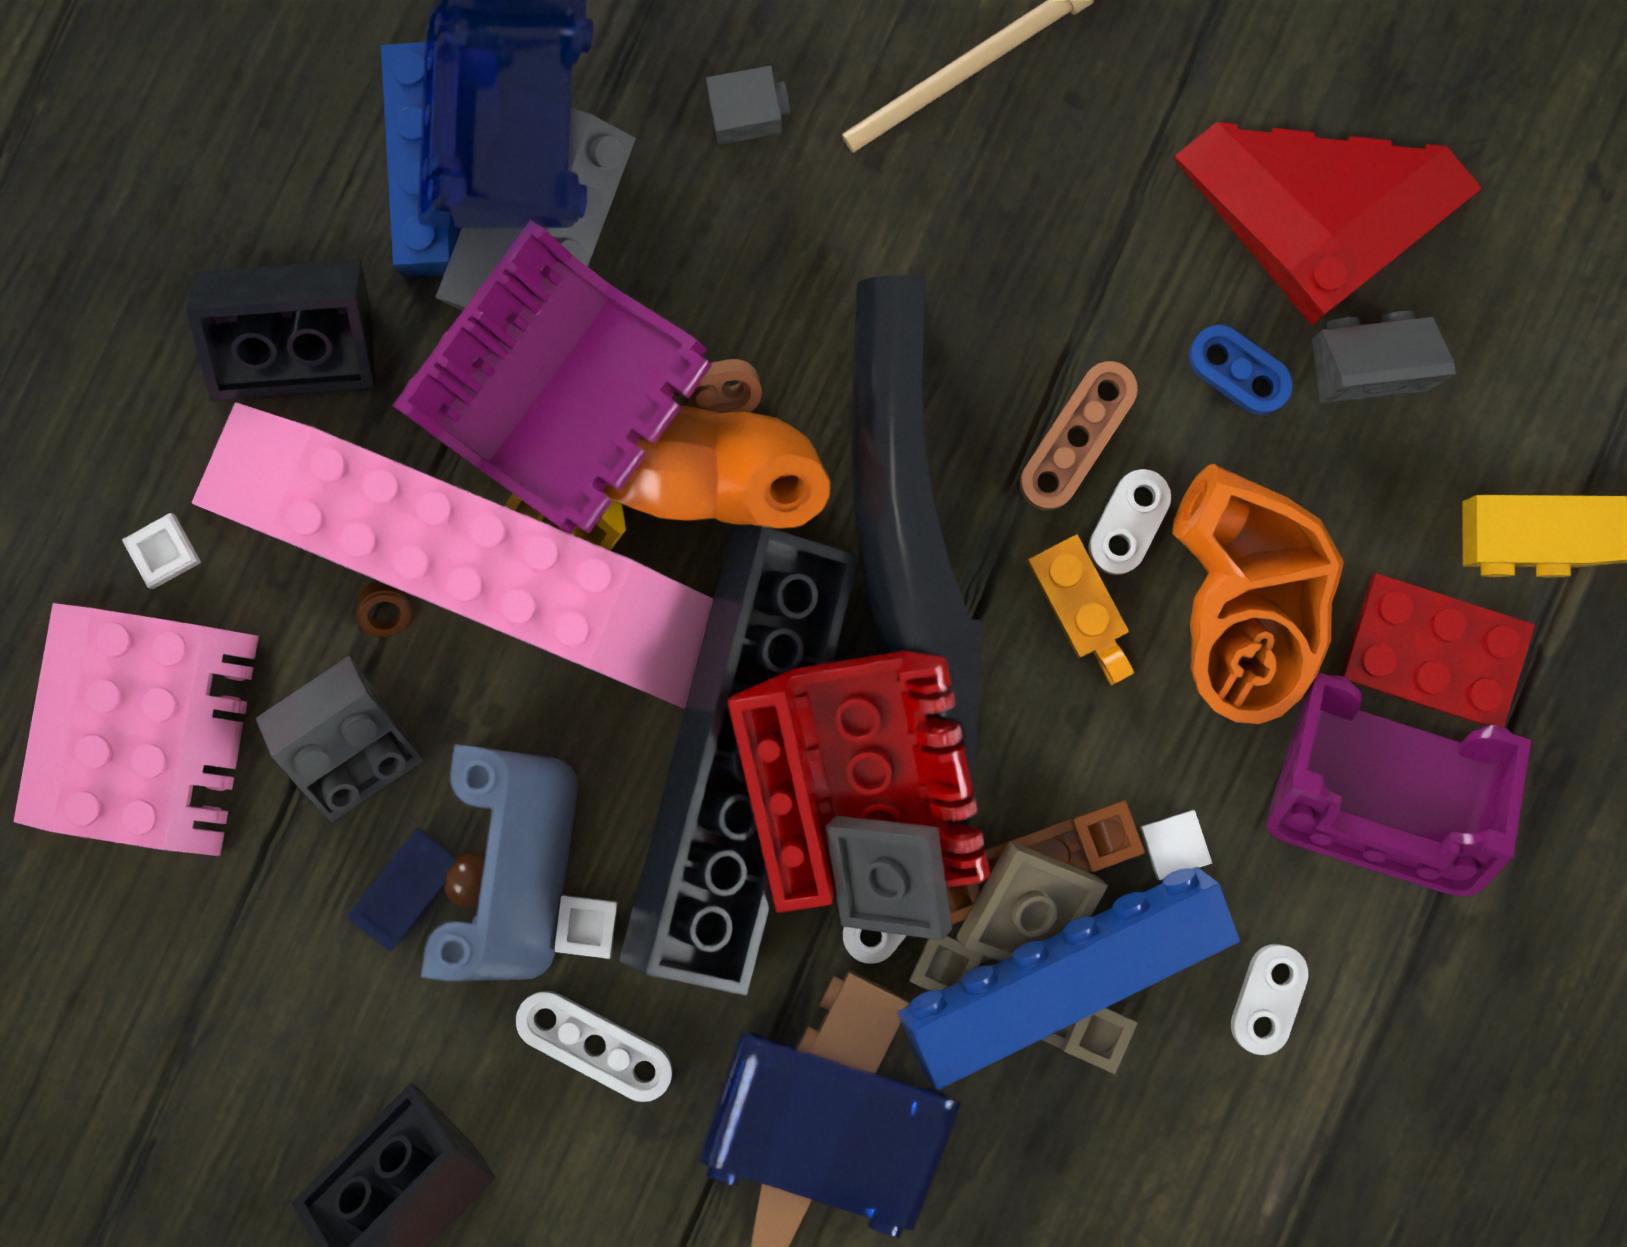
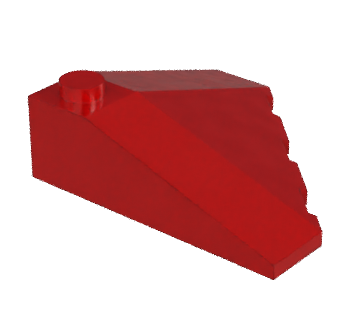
(1324, 208)

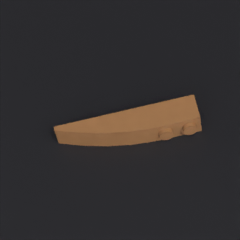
(853, 1032)

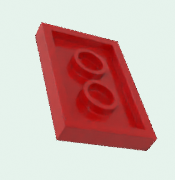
(1437, 651)

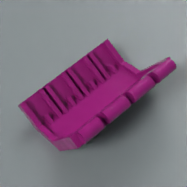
(554, 381)

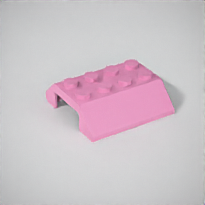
(129, 728)

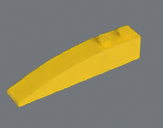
(1543, 533)

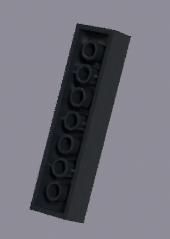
(705, 867)

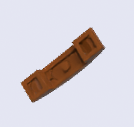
(1085, 842)

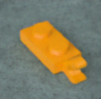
(1082, 605)

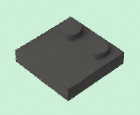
(889, 877)

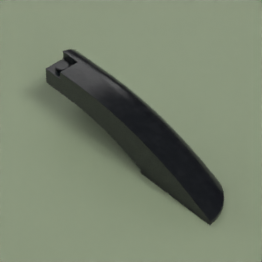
(898, 532)

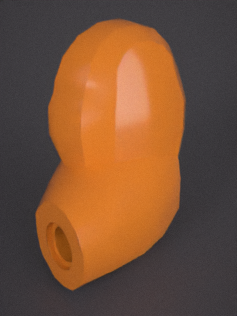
(728, 469)
(1266, 597)

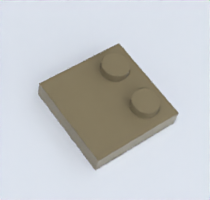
(1027, 901)

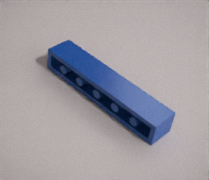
(1068, 976)

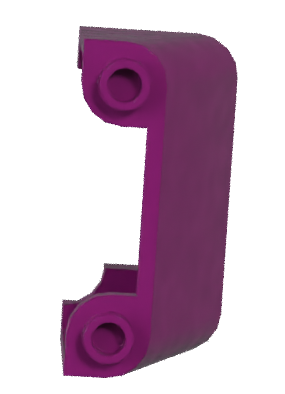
(1399, 793)

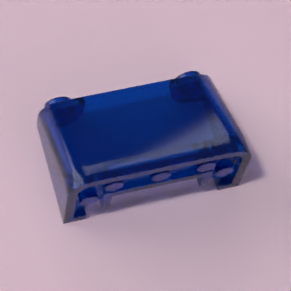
(500, 113)
(827, 1132)

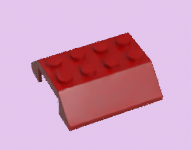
(854, 746)

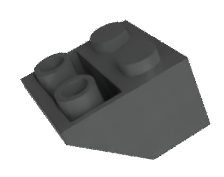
(338, 739)

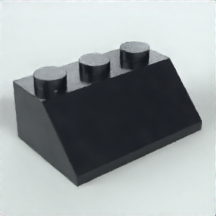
(283, 329)
(395, 1180)

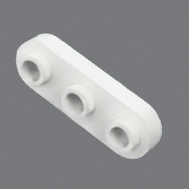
(567, 1044)

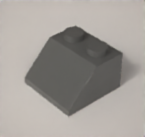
(1380, 358)

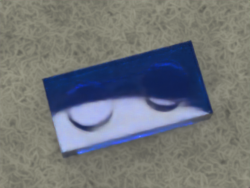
(403, 890)

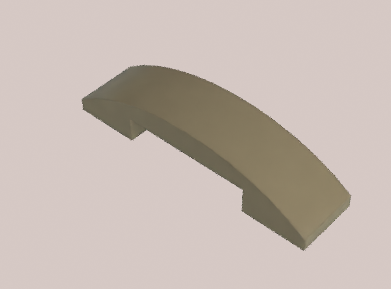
(1095, 1039)

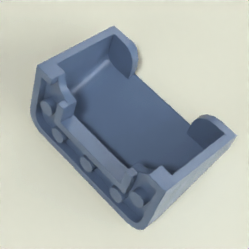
(523, 867)

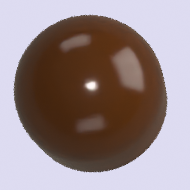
(381, 592)
(465, 880)

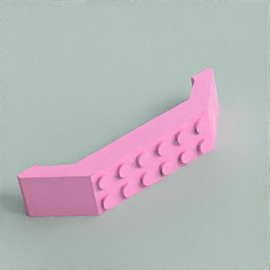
(457, 551)

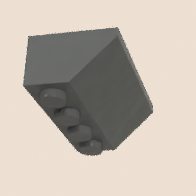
(599, 158)

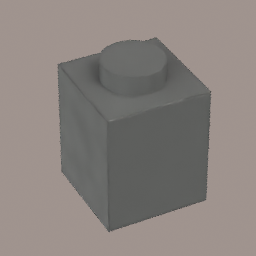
(747, 104)

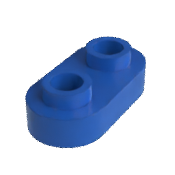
(1241, 366)

